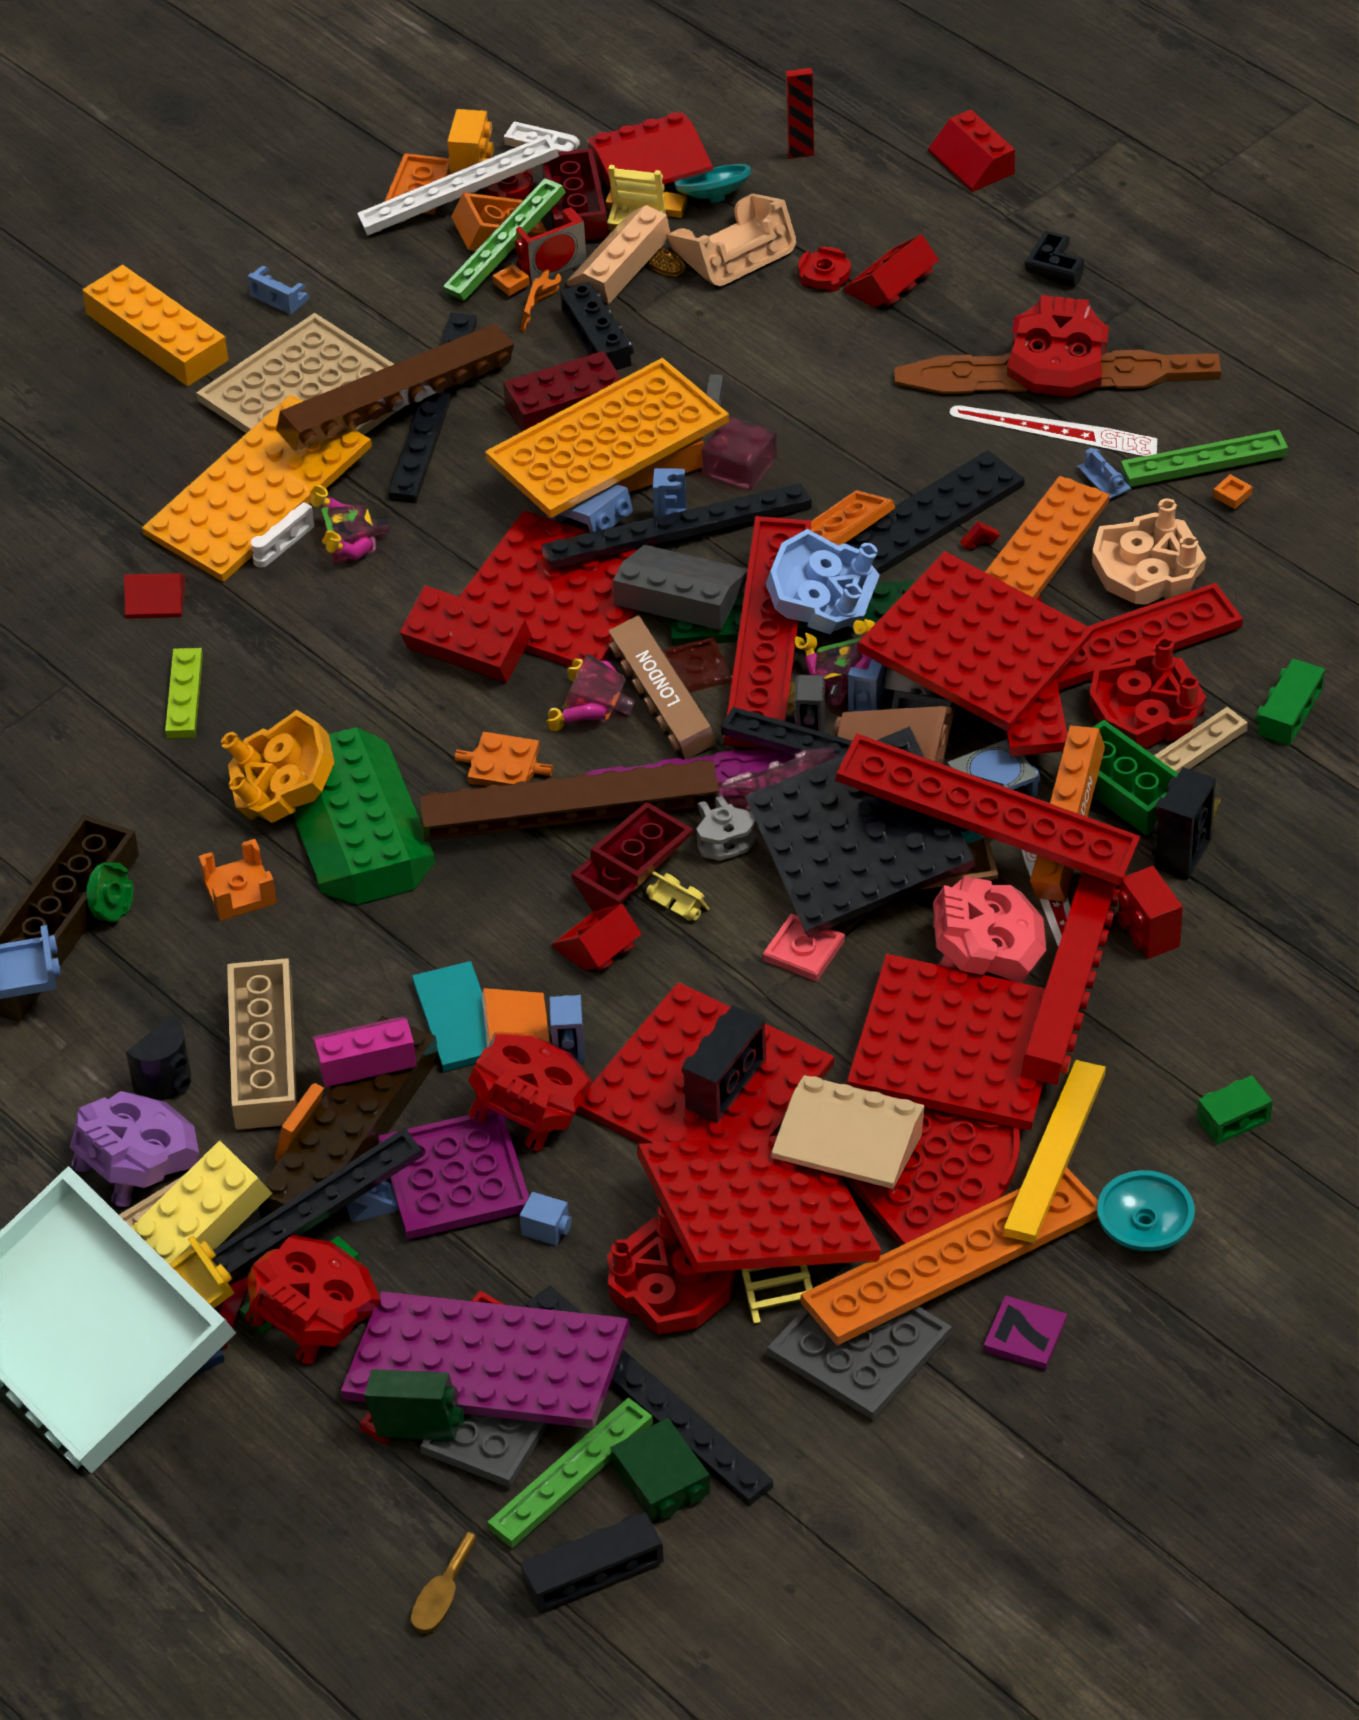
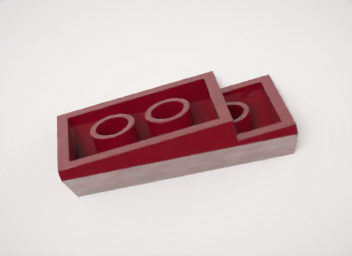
(629, 856)

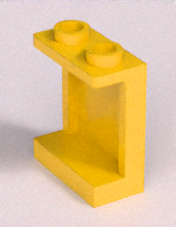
(202, 1274)

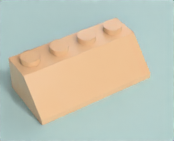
(623, 252)

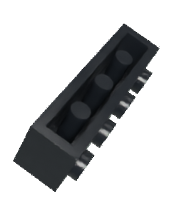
(595, 324)
(592, 1562)

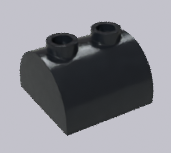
(160, 1062)

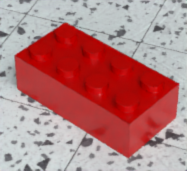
(466, 634)

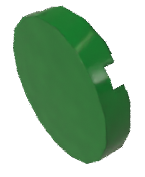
(109, 892)

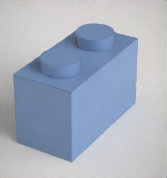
(568, 1025)

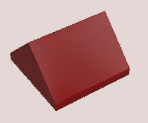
(154, 595)

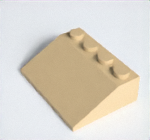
(849, 1131)

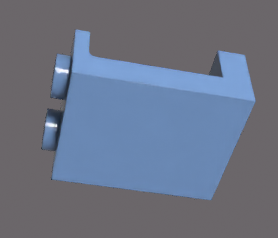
(601, 509)
(866, 687)
(28, 966)

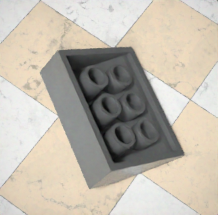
(678, 586)

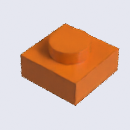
(511, 280)
(1232, 491)

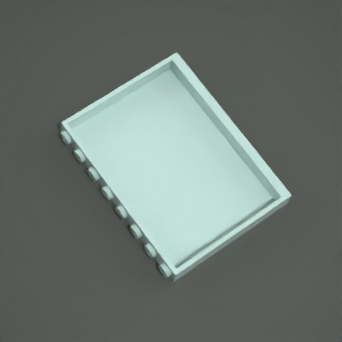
(94, 1322)

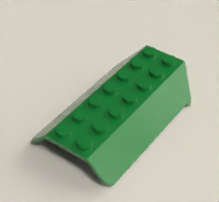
(364, 824)

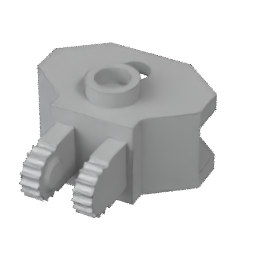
(724, 828)

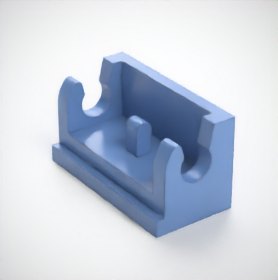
(275, 292)
(669, 491)

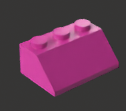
(365, 1051)

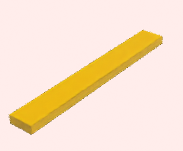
(1054, 1152)

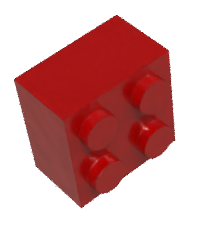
(1150, 912)

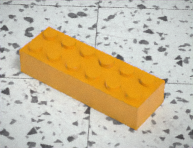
(155, 325)

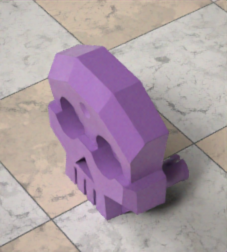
(132, 1142)

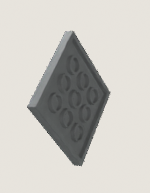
(866, 1368)

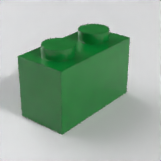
(1234, 1109)

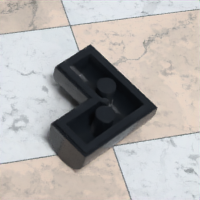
(1050, 261)

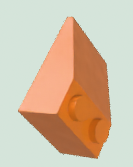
(481, 215)

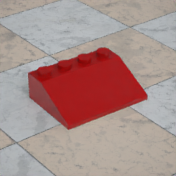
(655, 144)

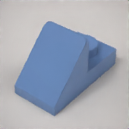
(373, 1203)

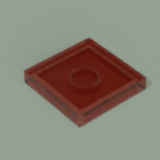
(699, 664)

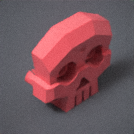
(988, 929)

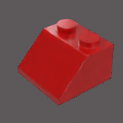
(598, 938)

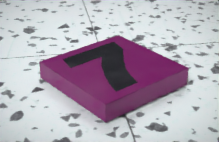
(1025, 1332)

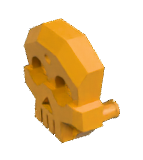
(279, 767)

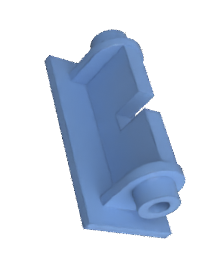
(1102, 474)

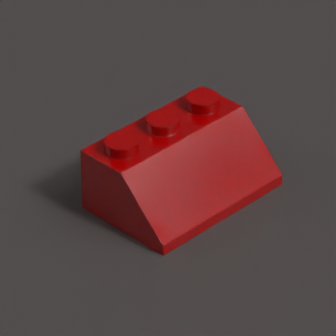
(973, 151)
(893, 273)

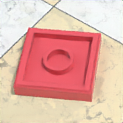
(803, 954)

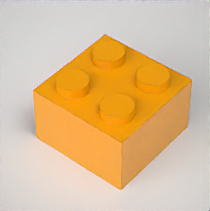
(469, 139)

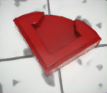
(978, 535)

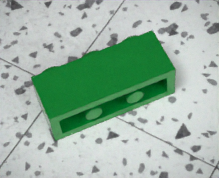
(1290, 701)

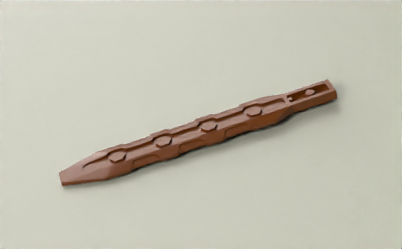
(1119, 369)

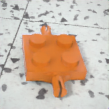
(503, 760)

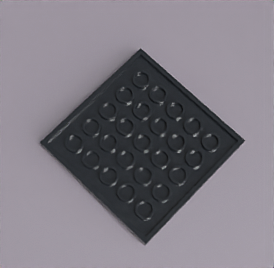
(849, 848)

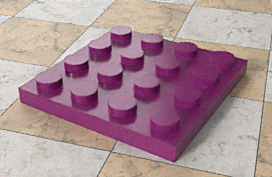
(462, 1178)

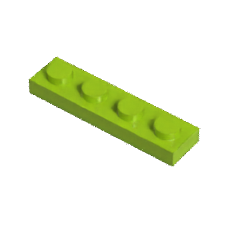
(184, 693)

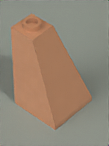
(929, 725)

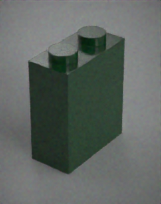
(413, 1405)
(660, 1470)

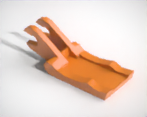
(541, 288)

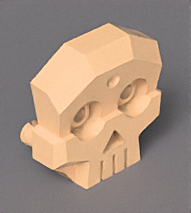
(1148, 556)

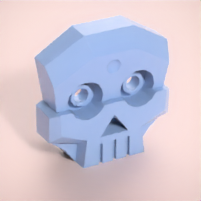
(839, 590)

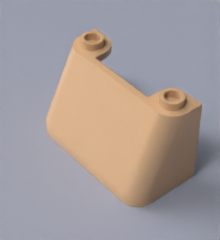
(757, 239)

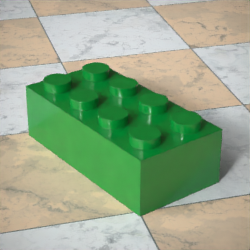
(1130, 779)

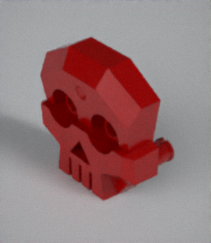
(1060, 329)
(1148, 696)
(528, 1084)
(657, 1262)
(310, 1293)

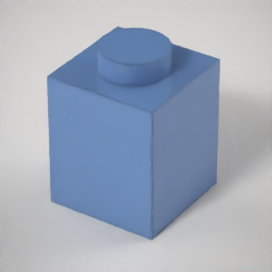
(545, 1218)

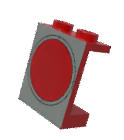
(554, 249)

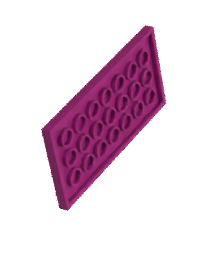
(497, 1355)

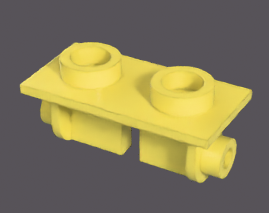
(687, 900)

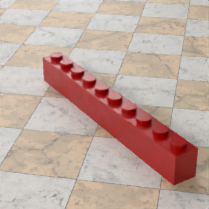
(1069, 979)

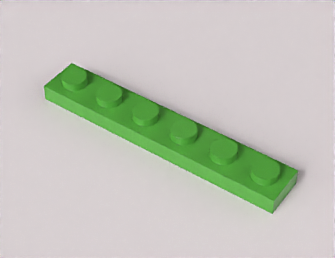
(502, 240)
(1204, 458)
(567, 1474)

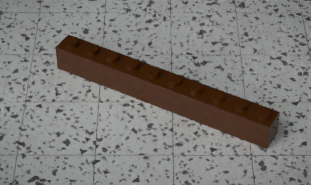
(394, 387)
(566, 800)

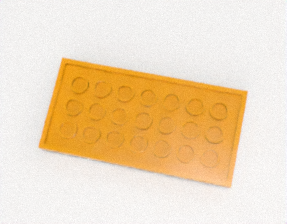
(606, 437)
(249, 493)

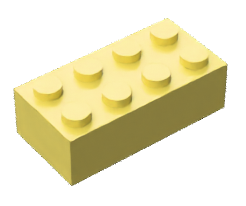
(203, 1203)

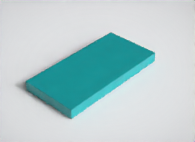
(453, 1013)

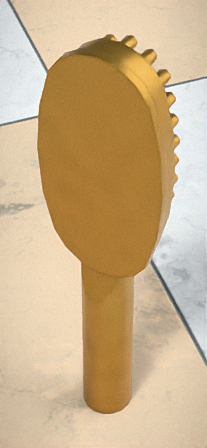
(666, 263)
(439, 1593)

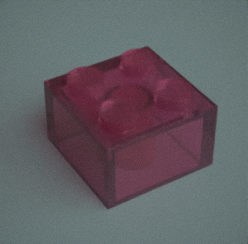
(739, 453)

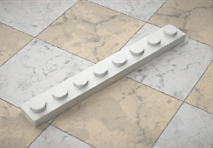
(453, 185)

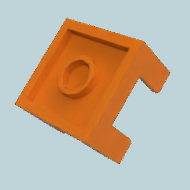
(238, 885)

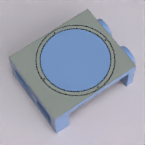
(997, 765)

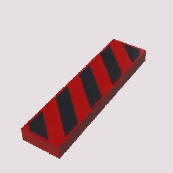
(800, 113)

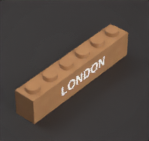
(662, 688)

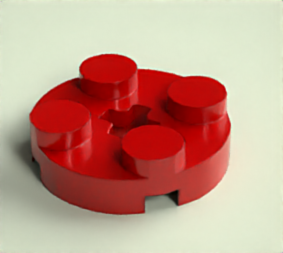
(516, 187)
(813, 273)

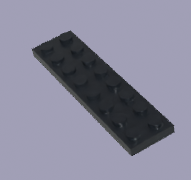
(939, 509)

